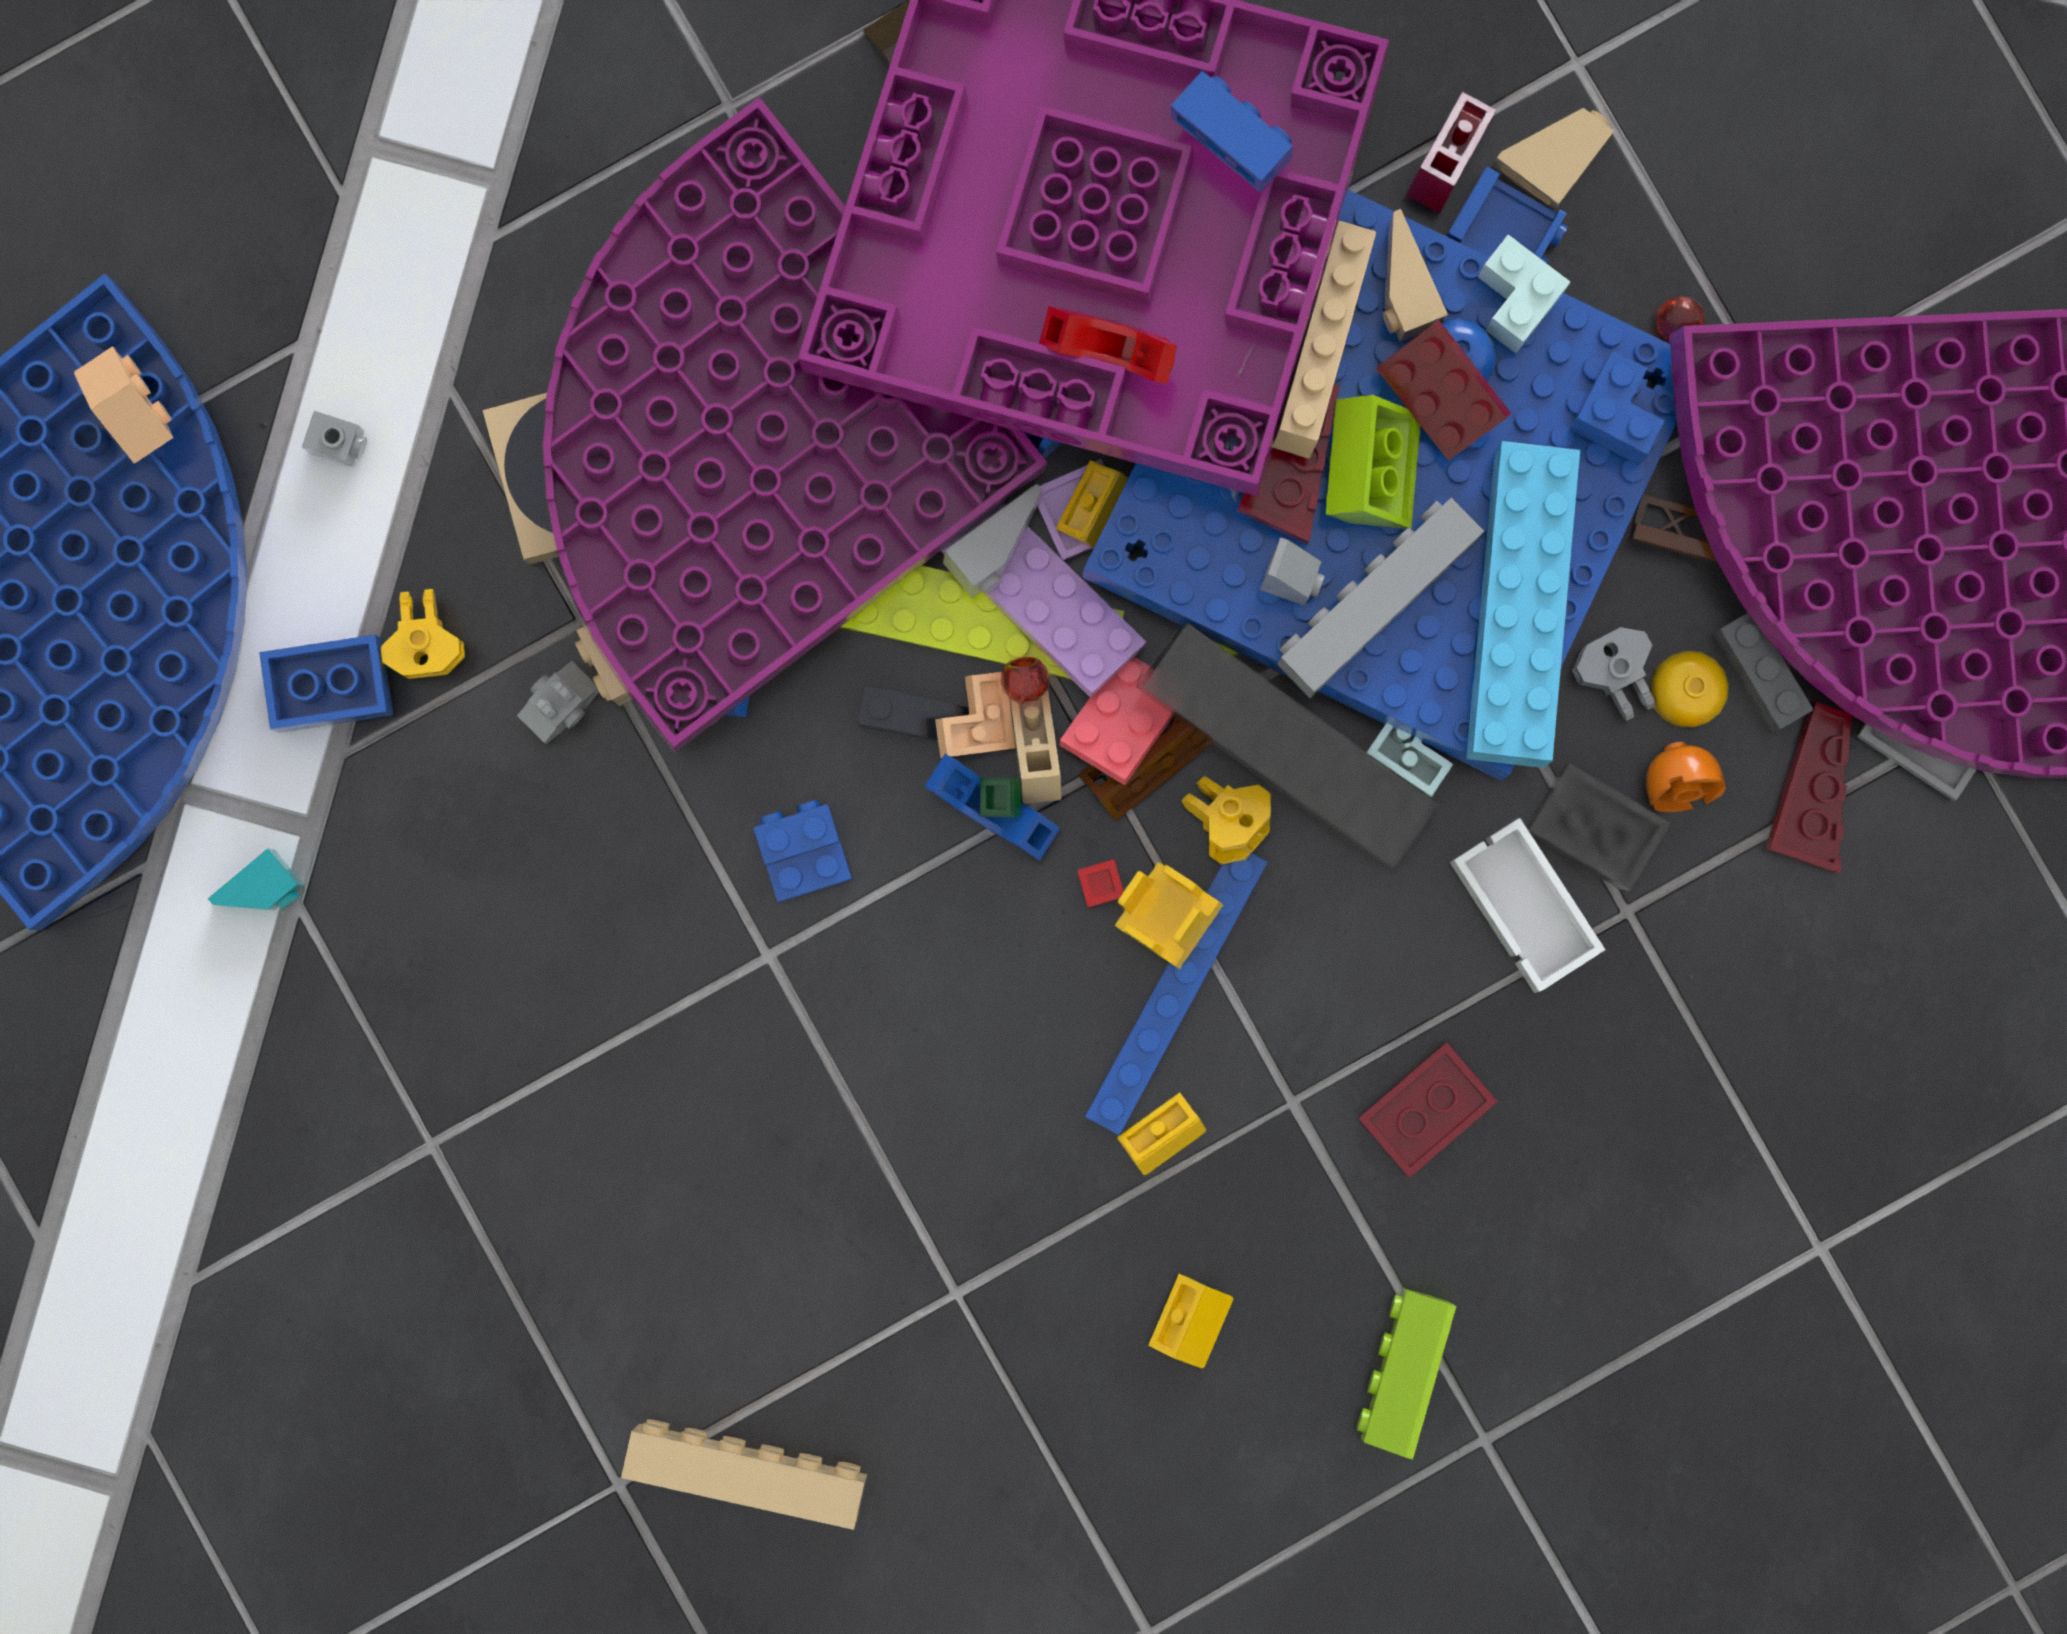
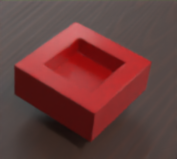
(1100, 883)

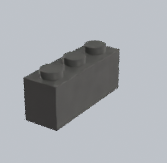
(1763, 673)

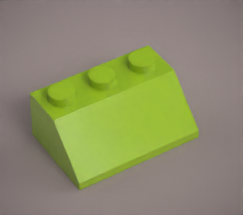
(1373, 463)

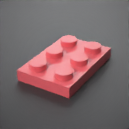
(1117, 725)

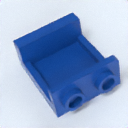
(1501, 211)

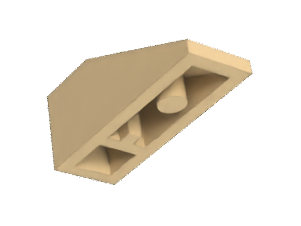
(1409, 290)
(1036, 751)

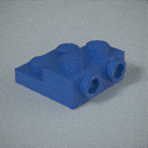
(802, 851)

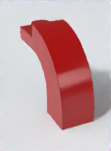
(1110, 342)

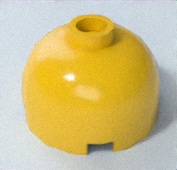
(1689, 689)

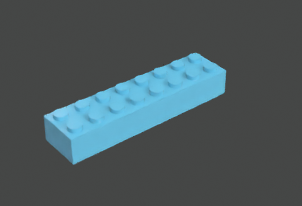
(1523, 604)

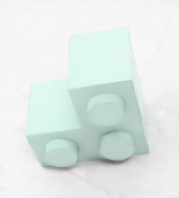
(1529, 289)
(1410, 759)

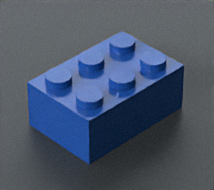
(326, 683)

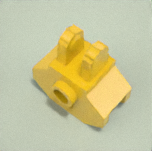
(421, 638)
(1234, 820)

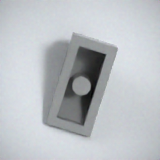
(1292, 573)

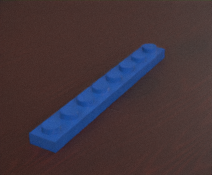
(1171, 1000)

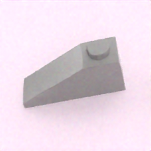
(985, 552)

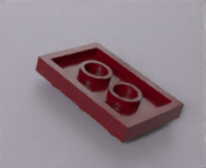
(1443, 390)
(1427, 1110)

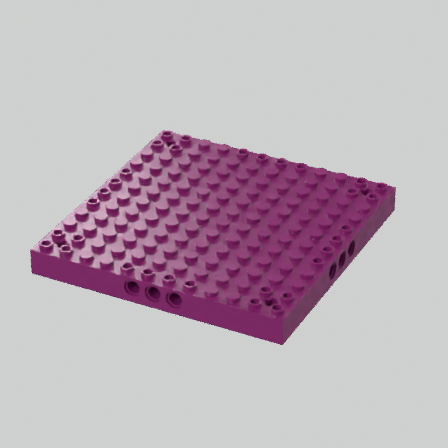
(1041, 168)

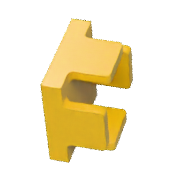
(1166, 913)

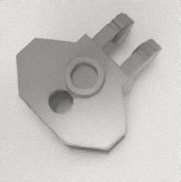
(1613, 673)
(558, 702)

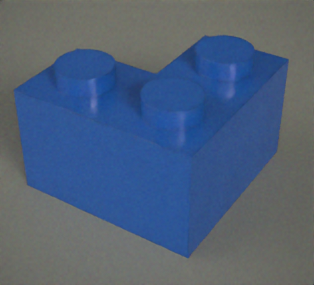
(1609, 415)

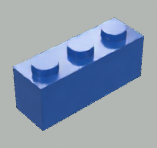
(1232, 130)

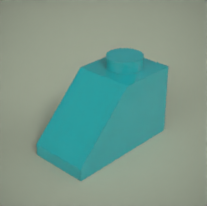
(261, 885)

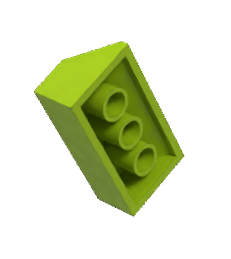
(1406, 1373)

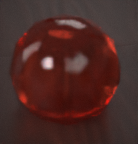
(1677, 313)
(1025, 679)

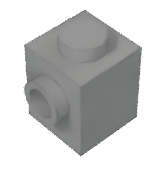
(334, 439)

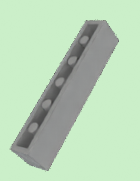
(1380, 597)

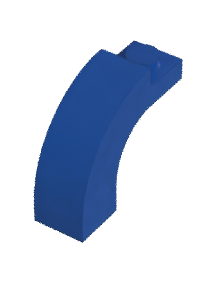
(961, 790)

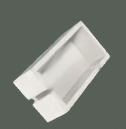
(1527, 905)

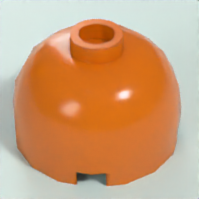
(1682, 776)

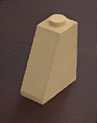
(1556, 156)

